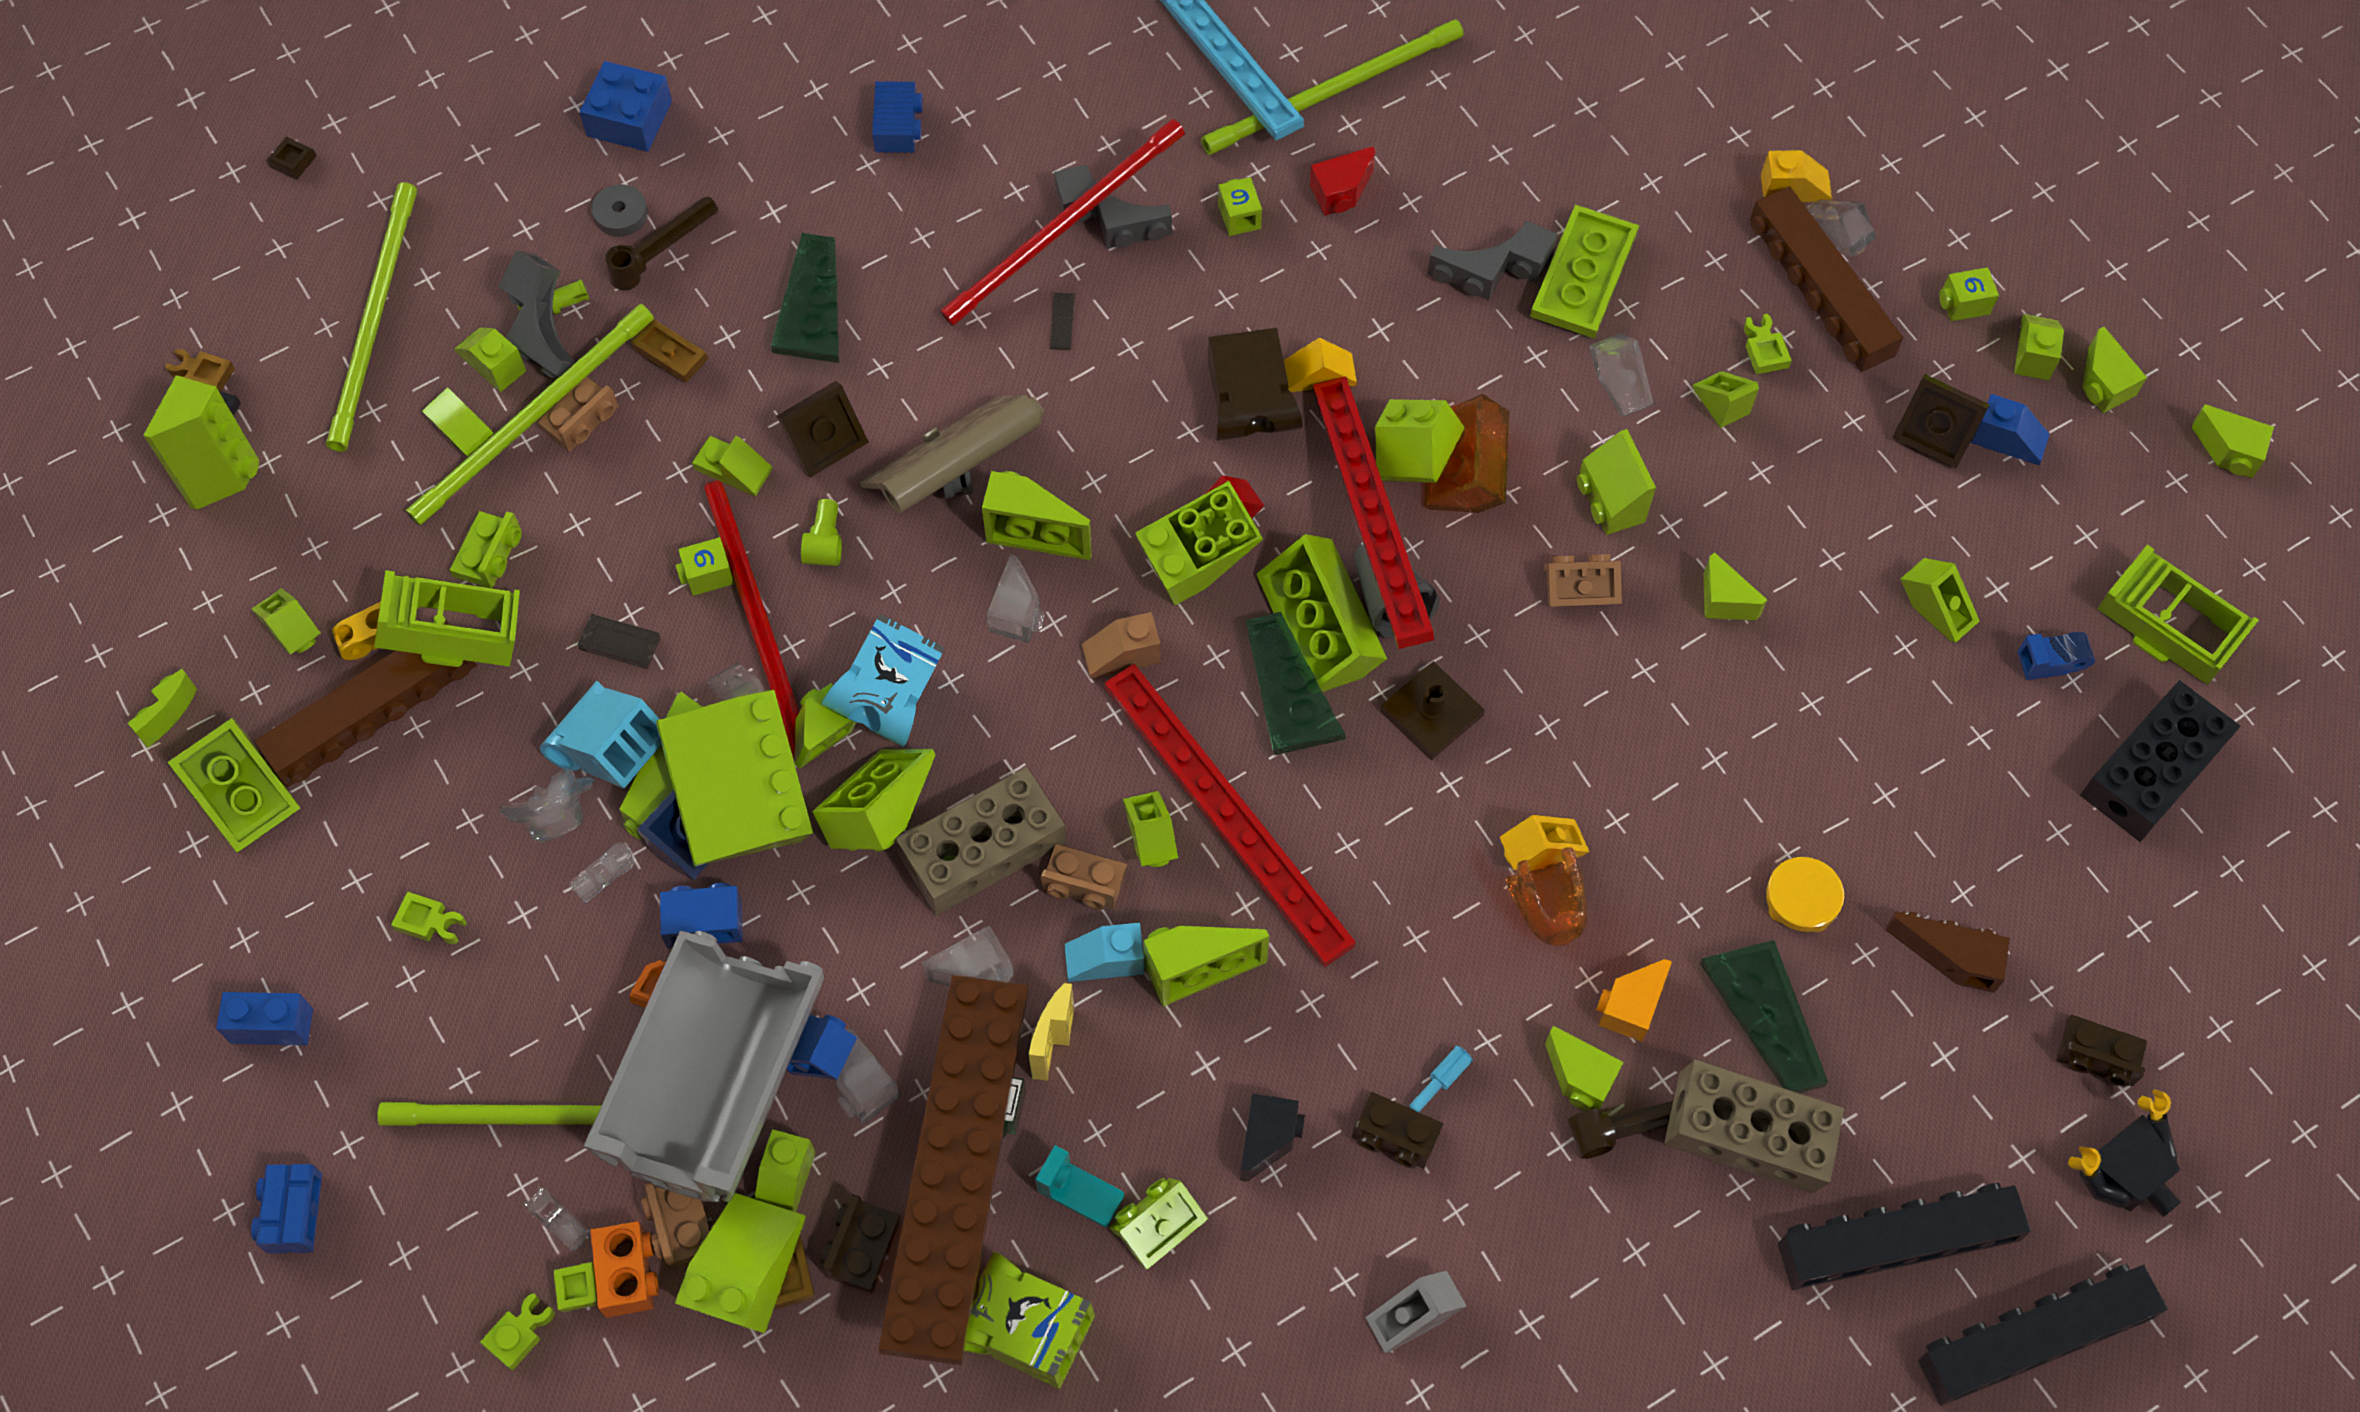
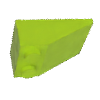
(1033, 519)
(234, 784)
(875, 800)
(1198, 957)
(742, 1263)

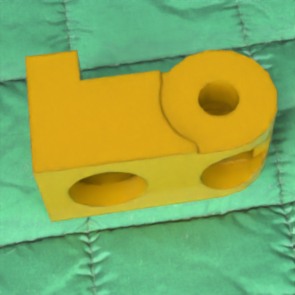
(357, 633)

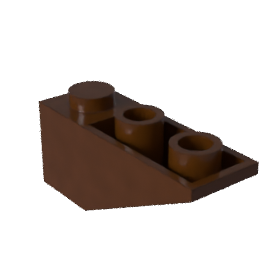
(1959, 953)

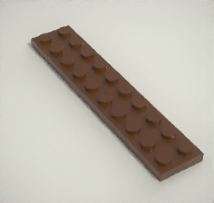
(954, 1172)

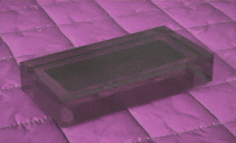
(619, 641)

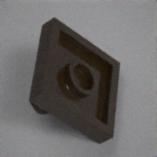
(1940, 421)
(822, 429)
(1432, 710)

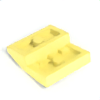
(1052, 1028)

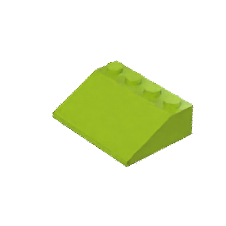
(734, 778)

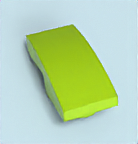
(457, 422)
(173, 697)

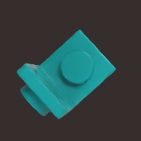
(1078, 1189)

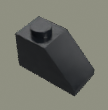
(1269, 1133)

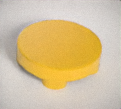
(1804, 894)

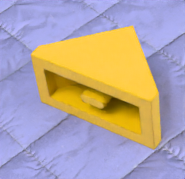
(1318, 363)

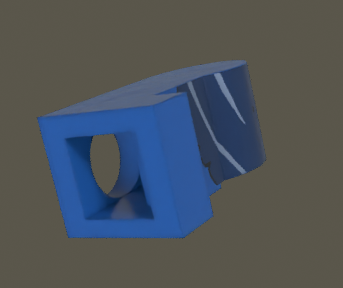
(2055, 655)

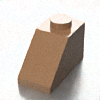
(1123, 644)

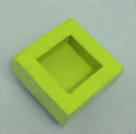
(575, 1287)

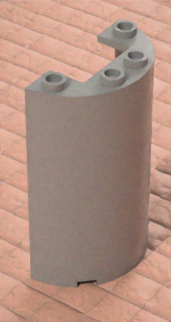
(703, 1068)

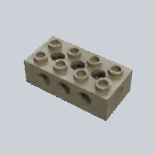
(976, 819)
(1773, 1112)

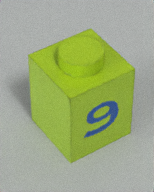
(1239, 206)
(1969, 294)
(704, 567)

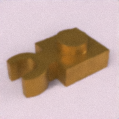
(204, 369)

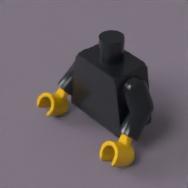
(2134, 1161)

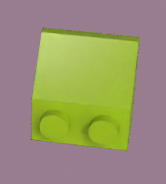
(1415, 439)
(1617, 484)

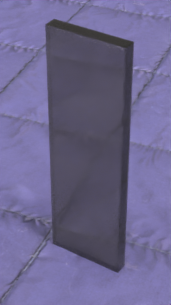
(1062, 321)

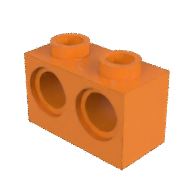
(614, 1271)

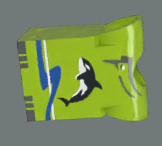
(1027, 1322)

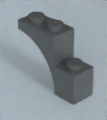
(1119, 220)
(1482, 270)
(531, 286)

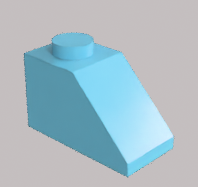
(1106, 953)

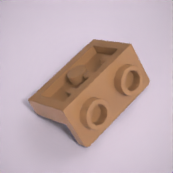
(578, 414)
(1583, 582)
(1083, 877)
(679, 1224)

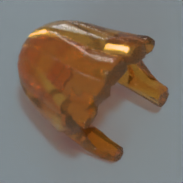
(1551, 899)

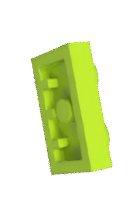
(486, 549)
(1158, 1221)

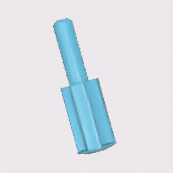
(1443, 1076)

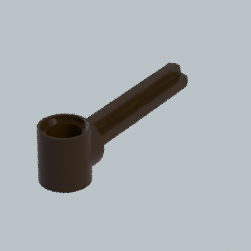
(628, 263)
(1597, 1131)

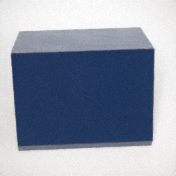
(667, 837)

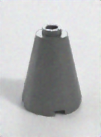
(1373, 598)

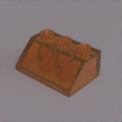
(1479, 463)

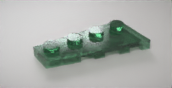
(810, 305)
(1291, 697)
(1766, 1007)

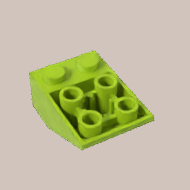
(1199, 542)

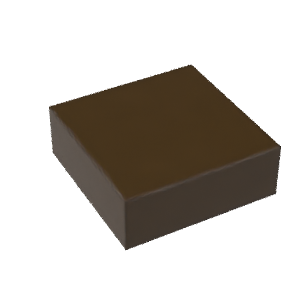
(291, 158)

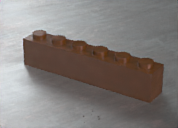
(1825, 279)
(354, 713)

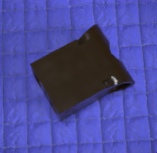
(1251, 384)

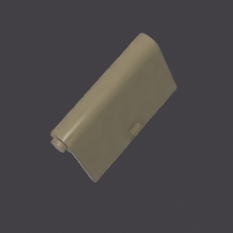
(955, 450)

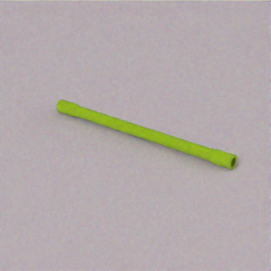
(1434, 39)
(343, 421)
(436, 497)
(413, 1114)

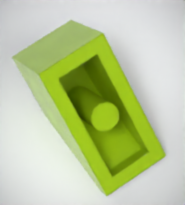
(2038, 347)
(492, 357)
(2110, 373)
(2233, 440)
(1940, 597)
(287, 621)
(818, 727)
(1151, 829)
(1581, 1069)
(784, 1170)

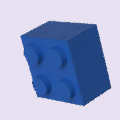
(626, 106)

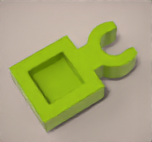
(1765, 349)
(423, 917)
(514, 1337)

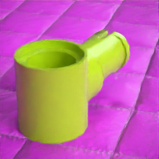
(823, 543)

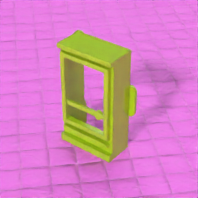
(2157, 638)
(441, 642)

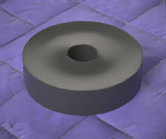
(623, 222)

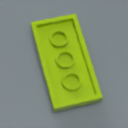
(1584, 271)

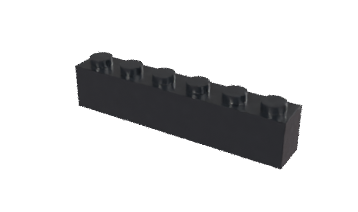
(1903, 1236)
(2041, 1334)

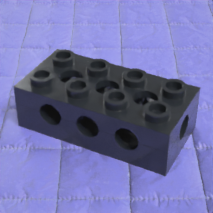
(2159, 760)

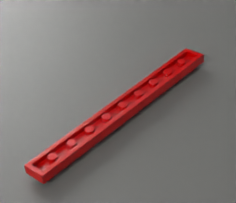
(1373, 514)
(1230, 816)

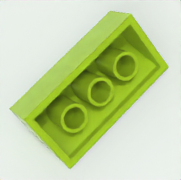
(200, 443)
(1322, 611)

